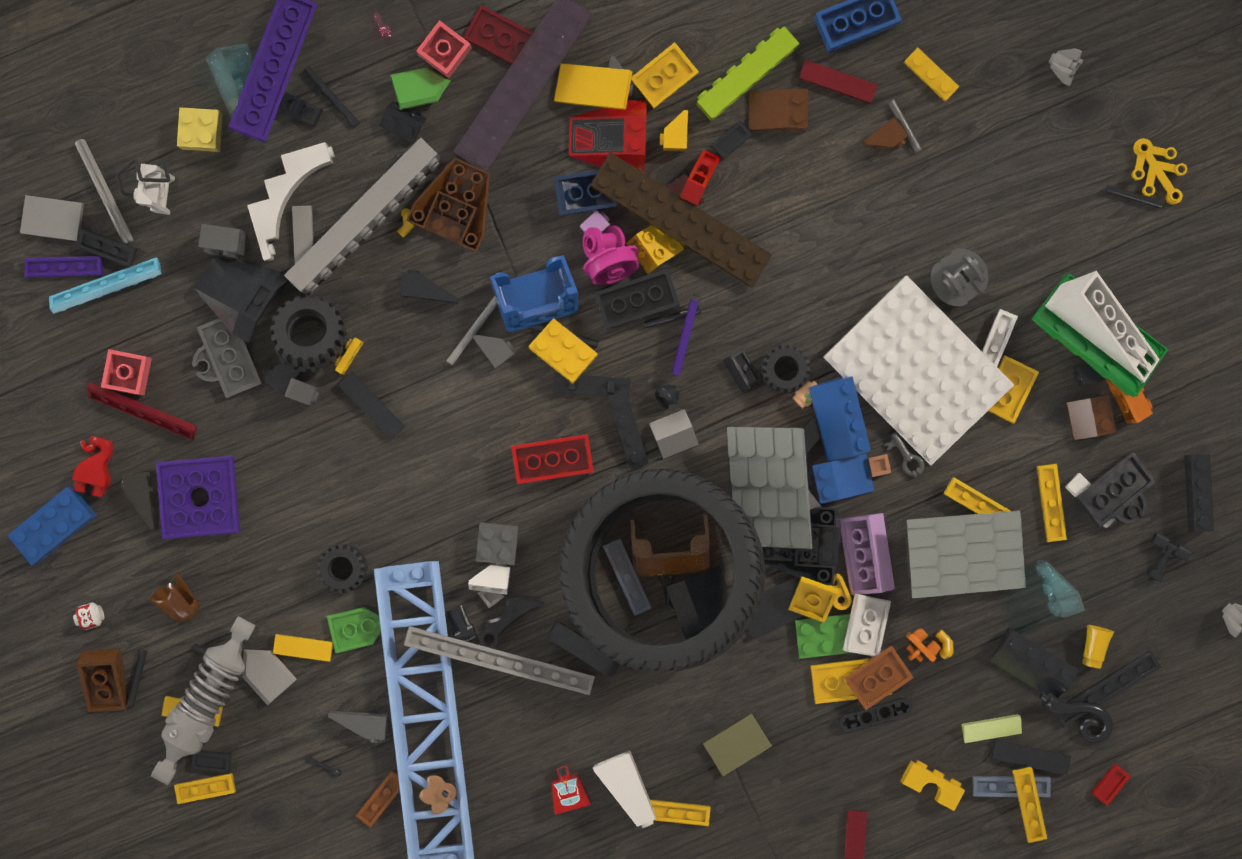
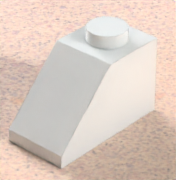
(492, 579)

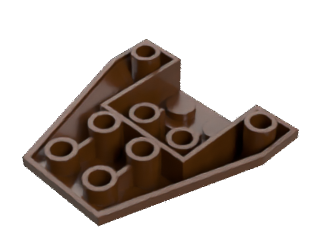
(455, 204)

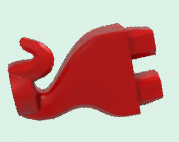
(95, 468)

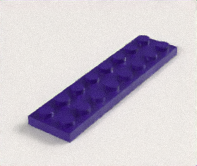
(272, 68)

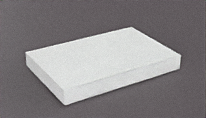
(866, 625)

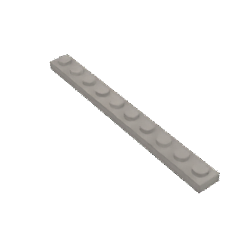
(498, 660)

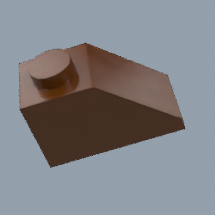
(887, 137)

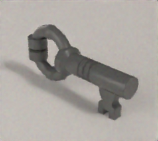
(897, 441)

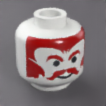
(88, 616)

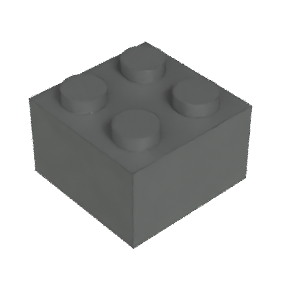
(222, 240)
(497, 543)

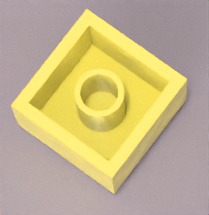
(199, 129)

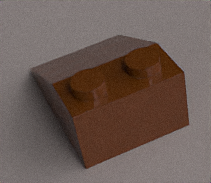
(778, 110)
(102, 679)

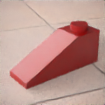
(700, 177)

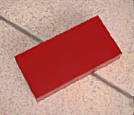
(1110, 784)

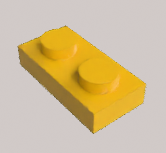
(344, 362)

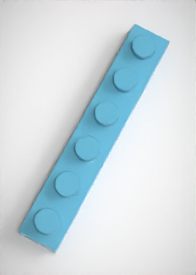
(105, 285)

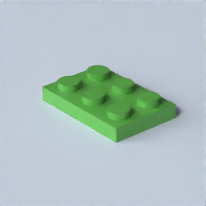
(821, 638)

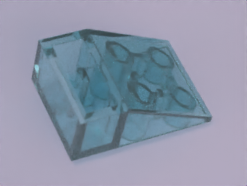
(1062, 595)

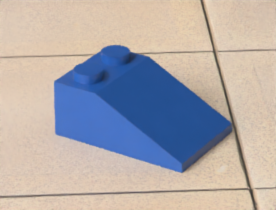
(842, 478)

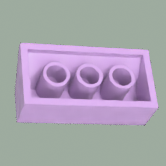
(867, 554)

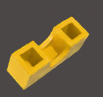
(948, 792)

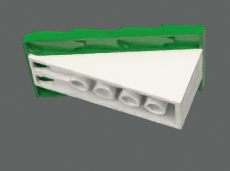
(1097, 328)

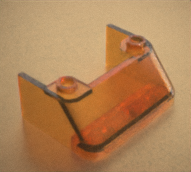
(671, 563)

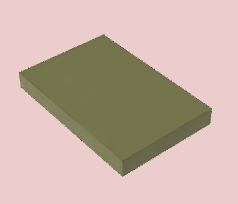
(737, 744)

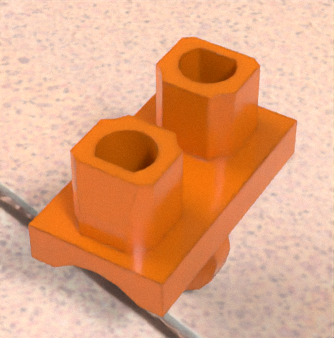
(929, 651)

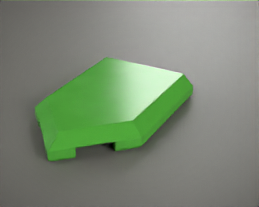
(418, 87)
(353, 629)

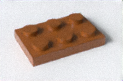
(878, 677)

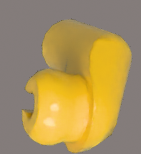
(407, 226)

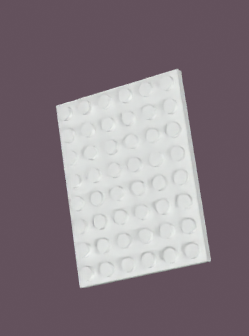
(918, 370)

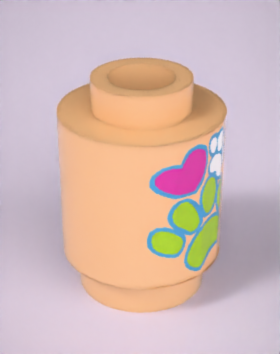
(802, 395)

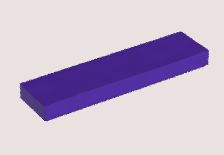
(63, 266)
(689, 319)

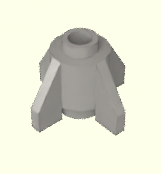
(1065, 64)
(1233, 618)

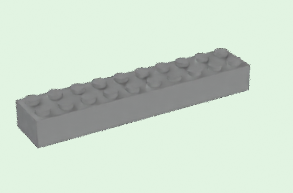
(363, 217)

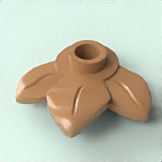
(435, 794)

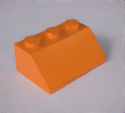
(1133, 408)

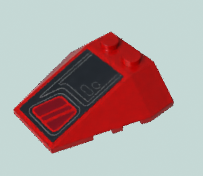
(610, 130)

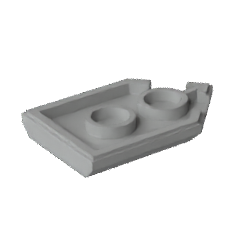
(266, 674)

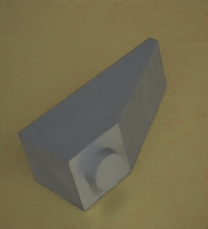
(367, 725)

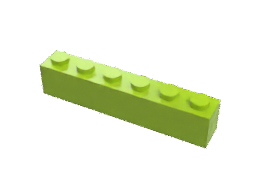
(747, 74)

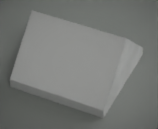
(674, 433)

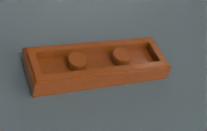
(380, 800)

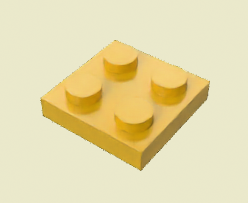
(813, 599)

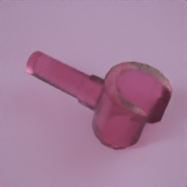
(384, 30)

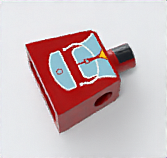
(568, 791)

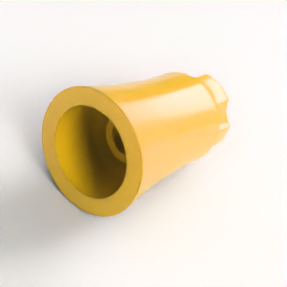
(1096, 645)

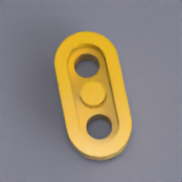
(842, 591)

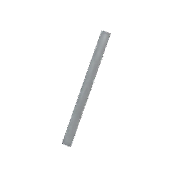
(472, 331)

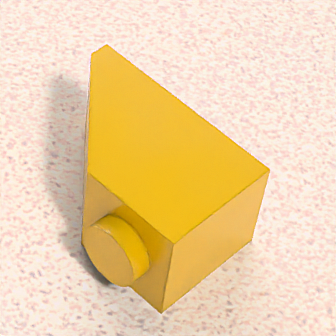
(675, 134)

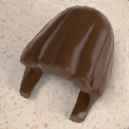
(176, 600)

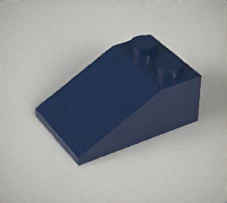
(577, 196)

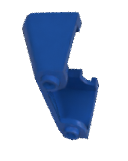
(536, 296)

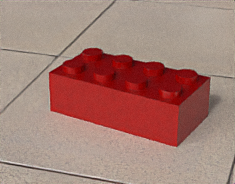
(552, 459)

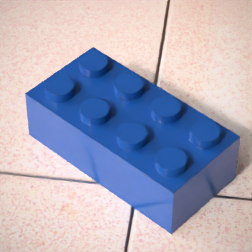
(855, 21)
(52, 525)

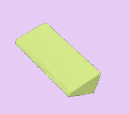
(992, 728)

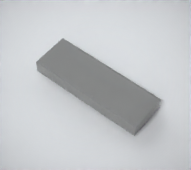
(302, 230)

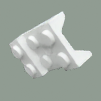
(153, 193)

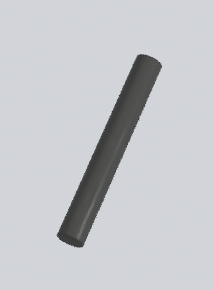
(902, 121)

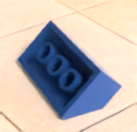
(839, 418)

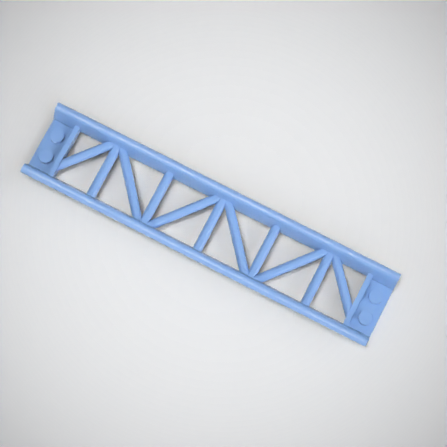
(398, 579)

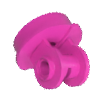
(608, 256)

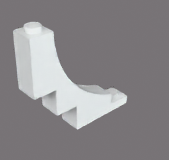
(268, 213)

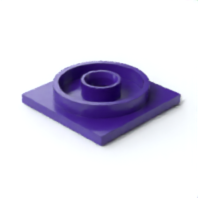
(178, 481)

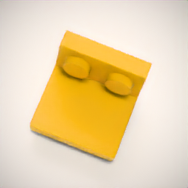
(654, 248)

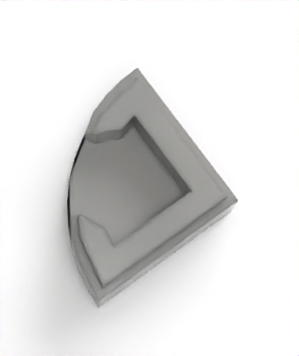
(490, 598)

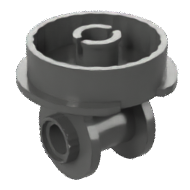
(959, 277)

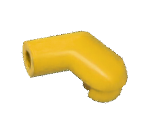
(947, 644)

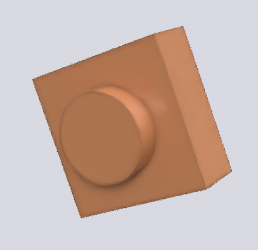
(879, 465)

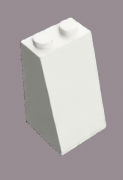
(625, 784)

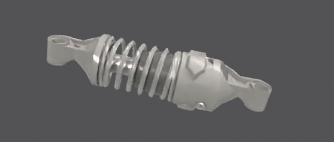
(193, 719)

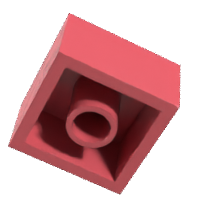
(444, 49)
(126, 372)

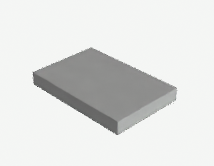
(51, 218)

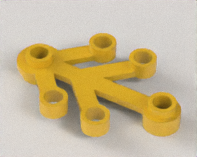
(1156, 169)

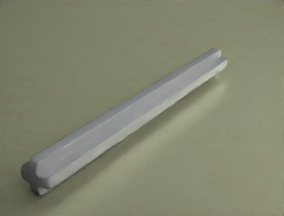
(103, 191)

